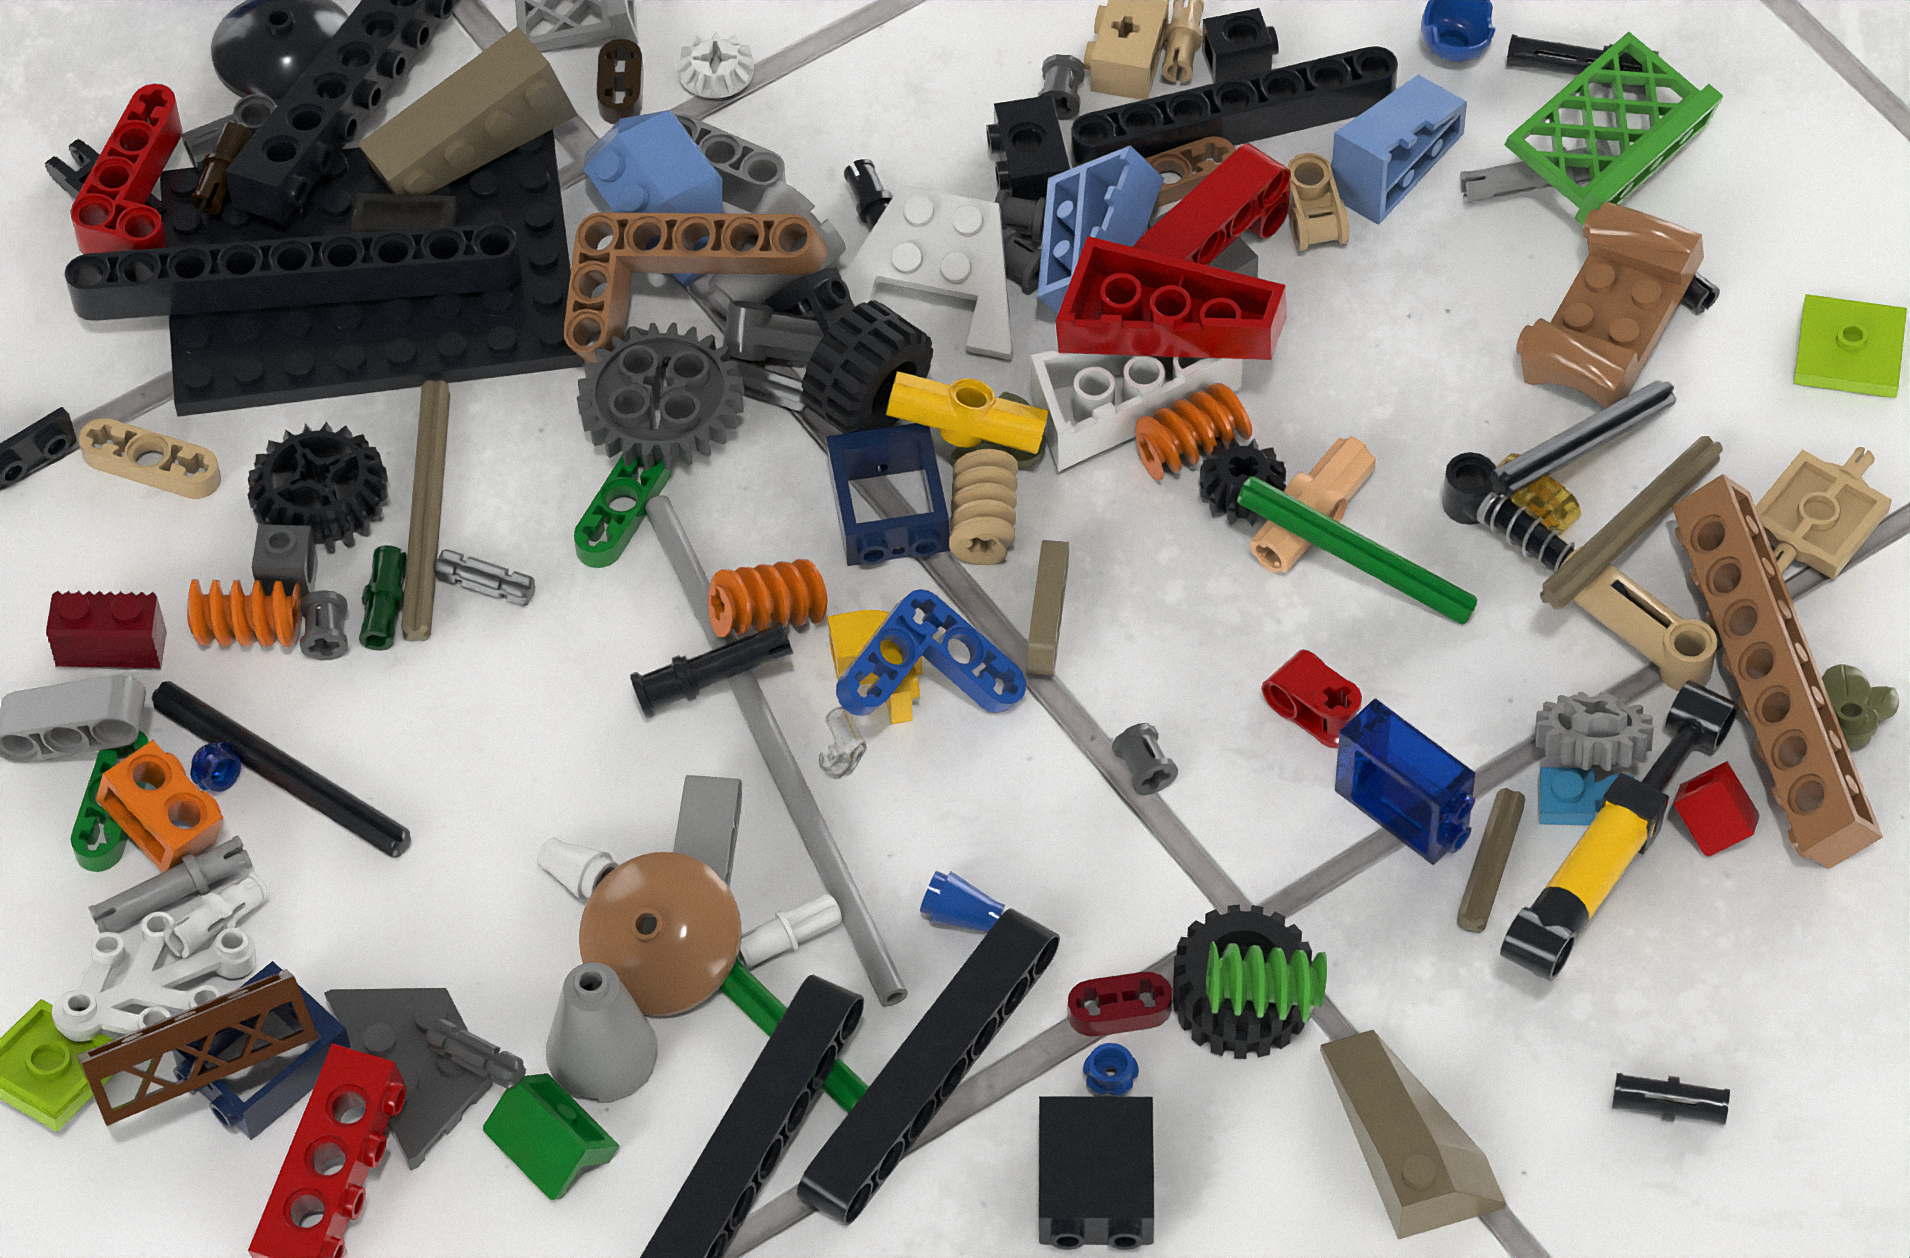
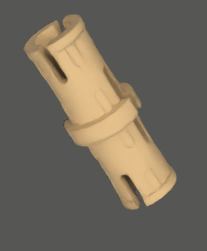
(1182, 39)

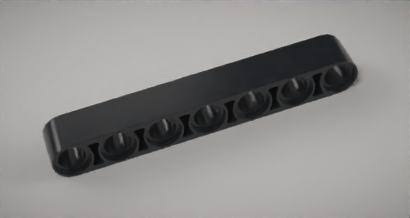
(1242, 107)
(928, 1067)
(759, 1123)

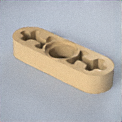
(164, 474)

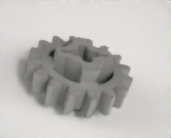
(1594, 731)

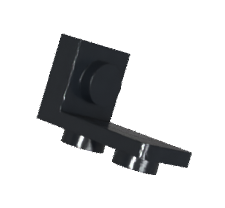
(817, 294)
(35, 445)

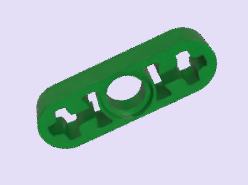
(620, 524)
(86, 827)

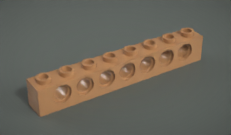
(1764, 634)

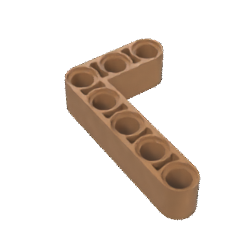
(672, 255)

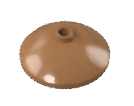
(693, 937)

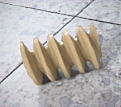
(983, 506)

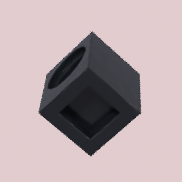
(1238, 45)

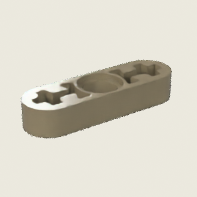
(1048, 607)

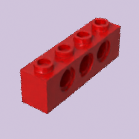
(344, 1082)

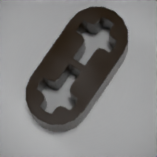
(611, 81)

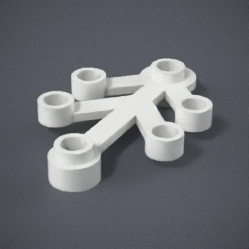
(90, 1009)

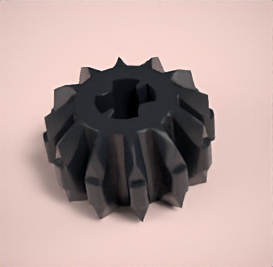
(1227, 472)

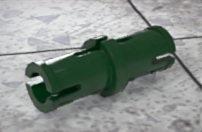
(383, 598)

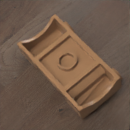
(1614, 305)

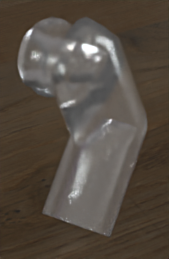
(847, 748)

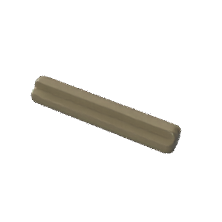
(1491, 860)

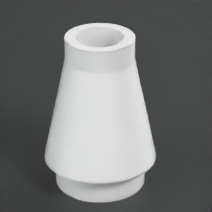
(575, 865)

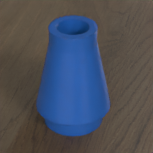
(959, 904)

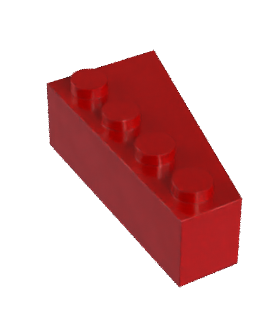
(1166, 307)

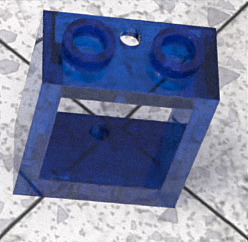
(1405, 782)

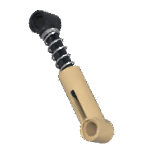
(1609, 598)

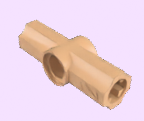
(1324, 489)

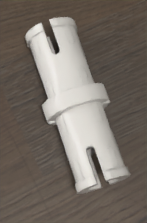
(215, 914)

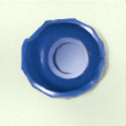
(1458, 28)

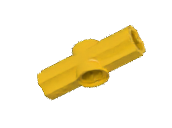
(967, 412)

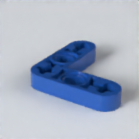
(917, 641)

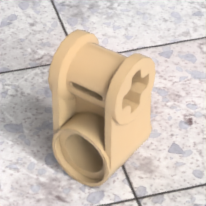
(1314, 203)

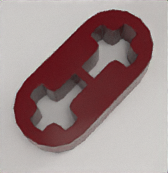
(1119, 1004)

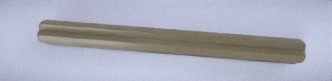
(425, 511)
(1630, 522)

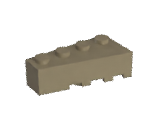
(470, 118)

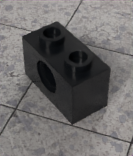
(1028, 146)

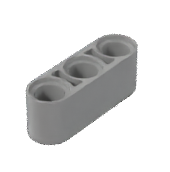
(742, 164)
(70, 718)
(710, 822)

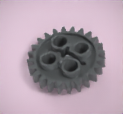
(627, 383)

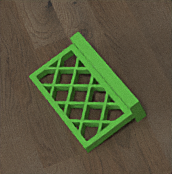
(1636, 161)

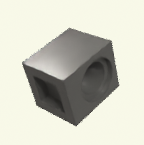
(285, 555)

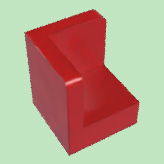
(1716, 809)

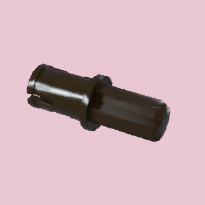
(213, 183)

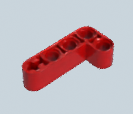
(1239, 195)
(111, 203)

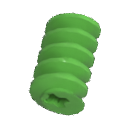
(1265, 981)

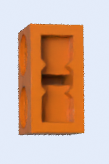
(149, 813)

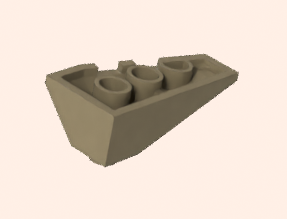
(1413, 1147)

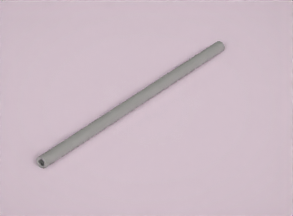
(783, 765)

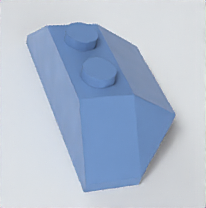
(654, 168)

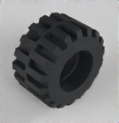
(857, 365)
(1224, 1029)

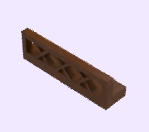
(190, 1026)

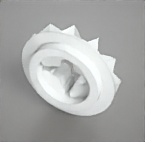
(734, 72)

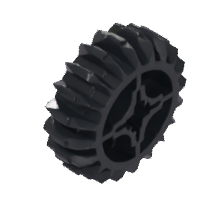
(319, 483)

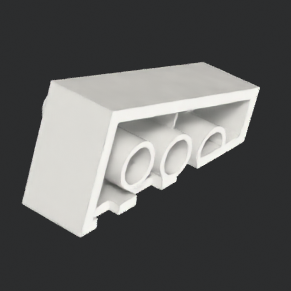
(1101, 396)

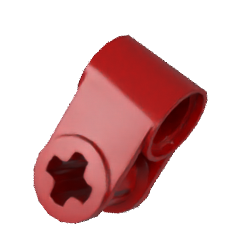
(1313, 696)

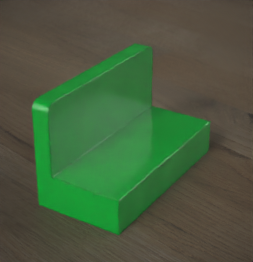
(547, 1134)

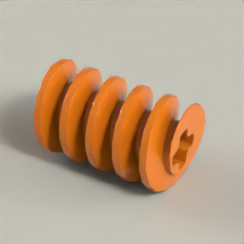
(1190, 426)
(766, 597)
(244, 614)

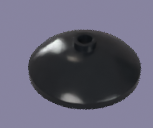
(272, 43)

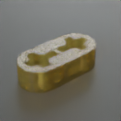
(1548, 501)

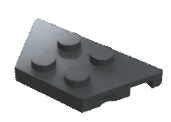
(394, 1028)

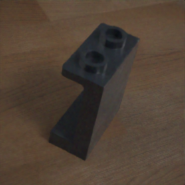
(1096, 1171)

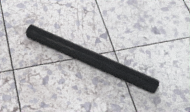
(283, 769)

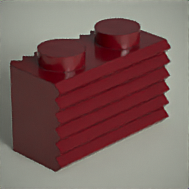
(106, 630)

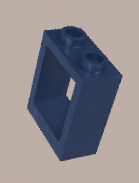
(882, 454)
(283, 1089)

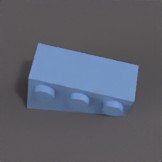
(1395, 146)
(1100, 200)

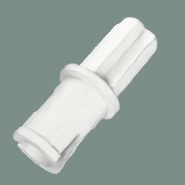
(788, 930)

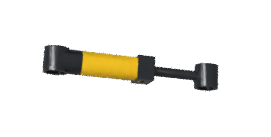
(1625, 825)

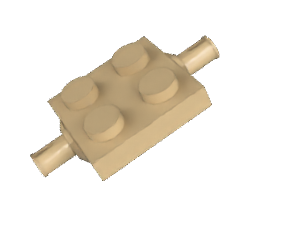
(1821, 511)

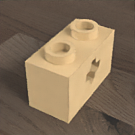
(1127, 47)

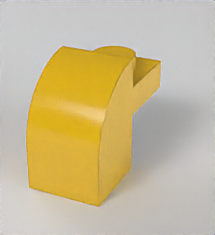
(848, 636)

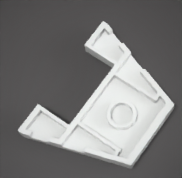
(943, 248)

